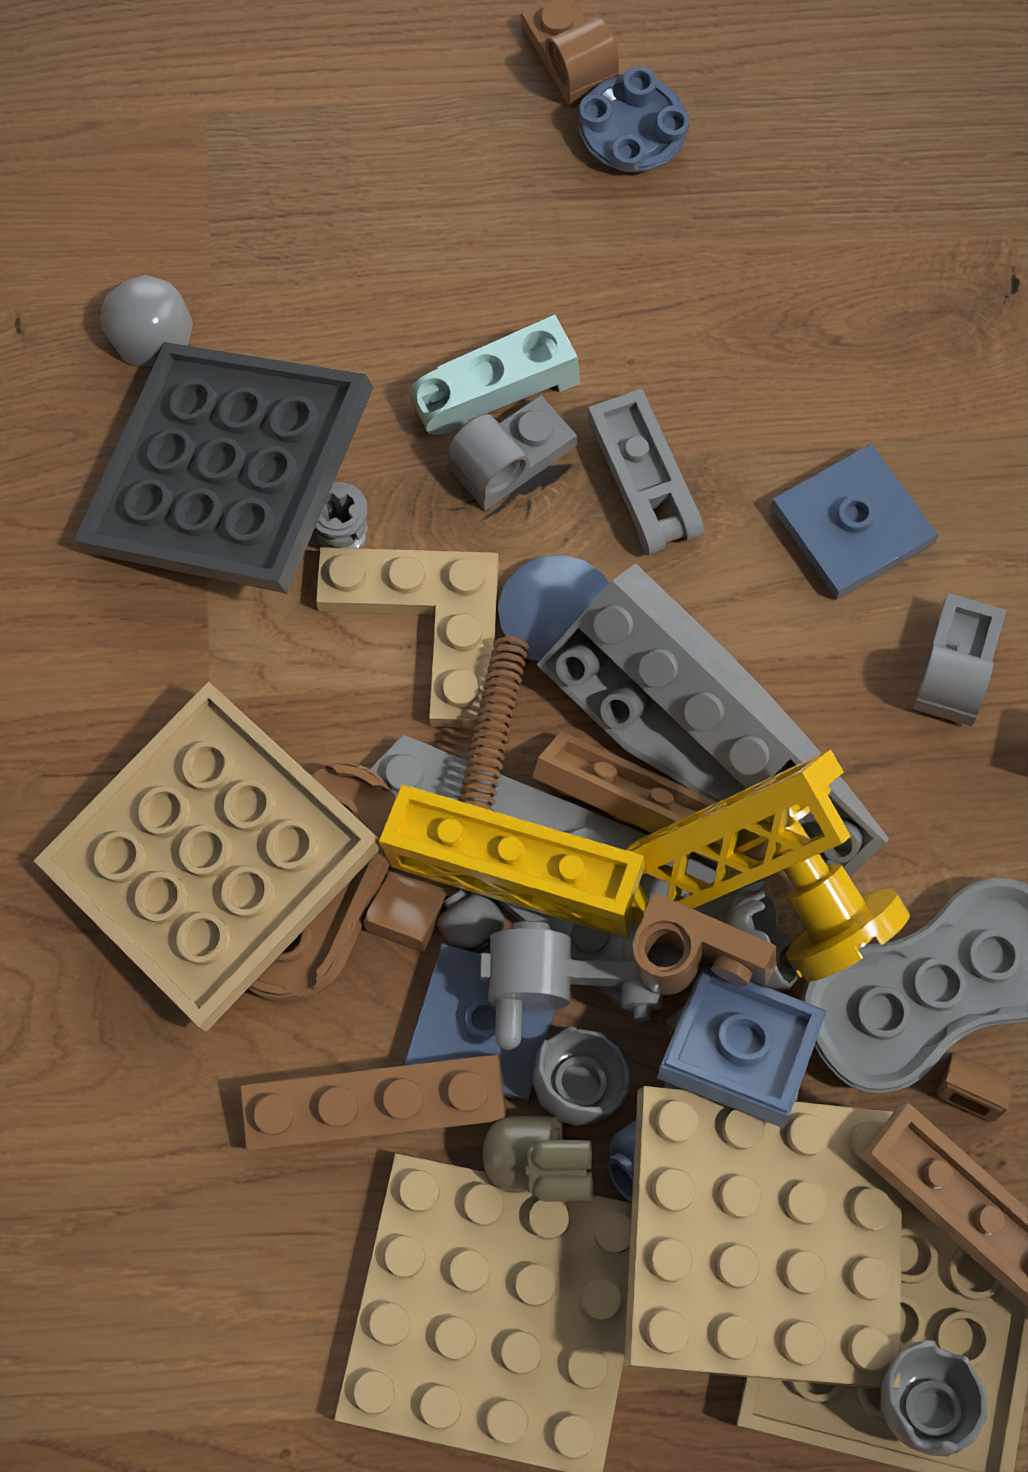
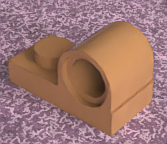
(571, 48)
(734, 953)

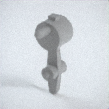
(534, 970)

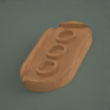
(326, 943)

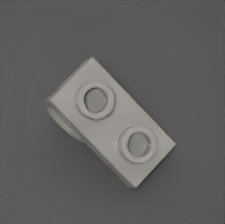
(960, 660)

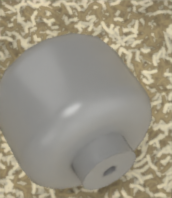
(469, 920)

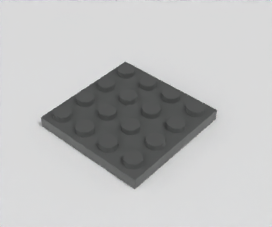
(225, 466)

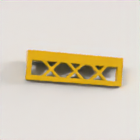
(743, 811)
(513, 860)

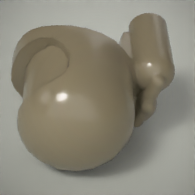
(536, 1159)

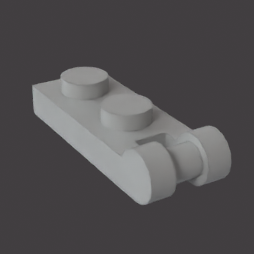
(645, 470)

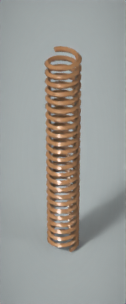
(488, 723)

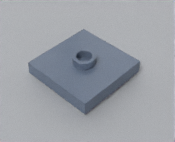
(854, 521)
(462, 1023)
(742, 1046)

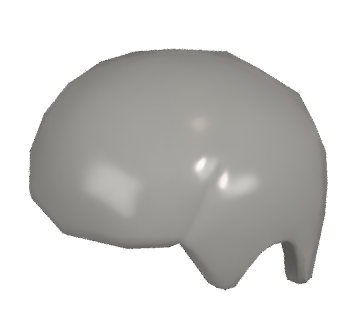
(142, 317)
(758, 916)
(580, 1076)
(938, 1400)

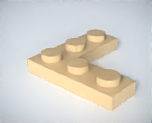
(446, 584)

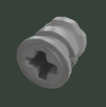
(351, 509)

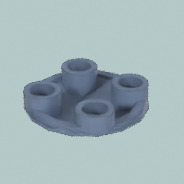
(633, 121)
(546, 600)

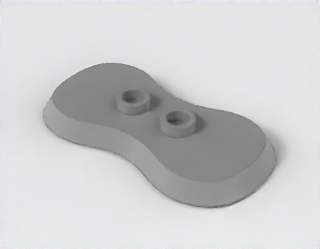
(926, 991)

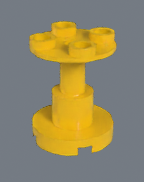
(830, 908)

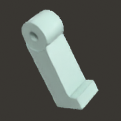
(496, 376)

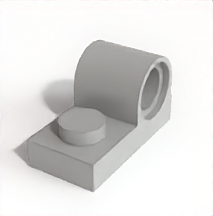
(502, 456)

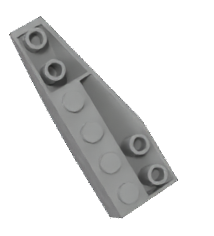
(689, 704)

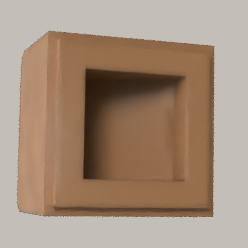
(405, 912)
(975, 1088)

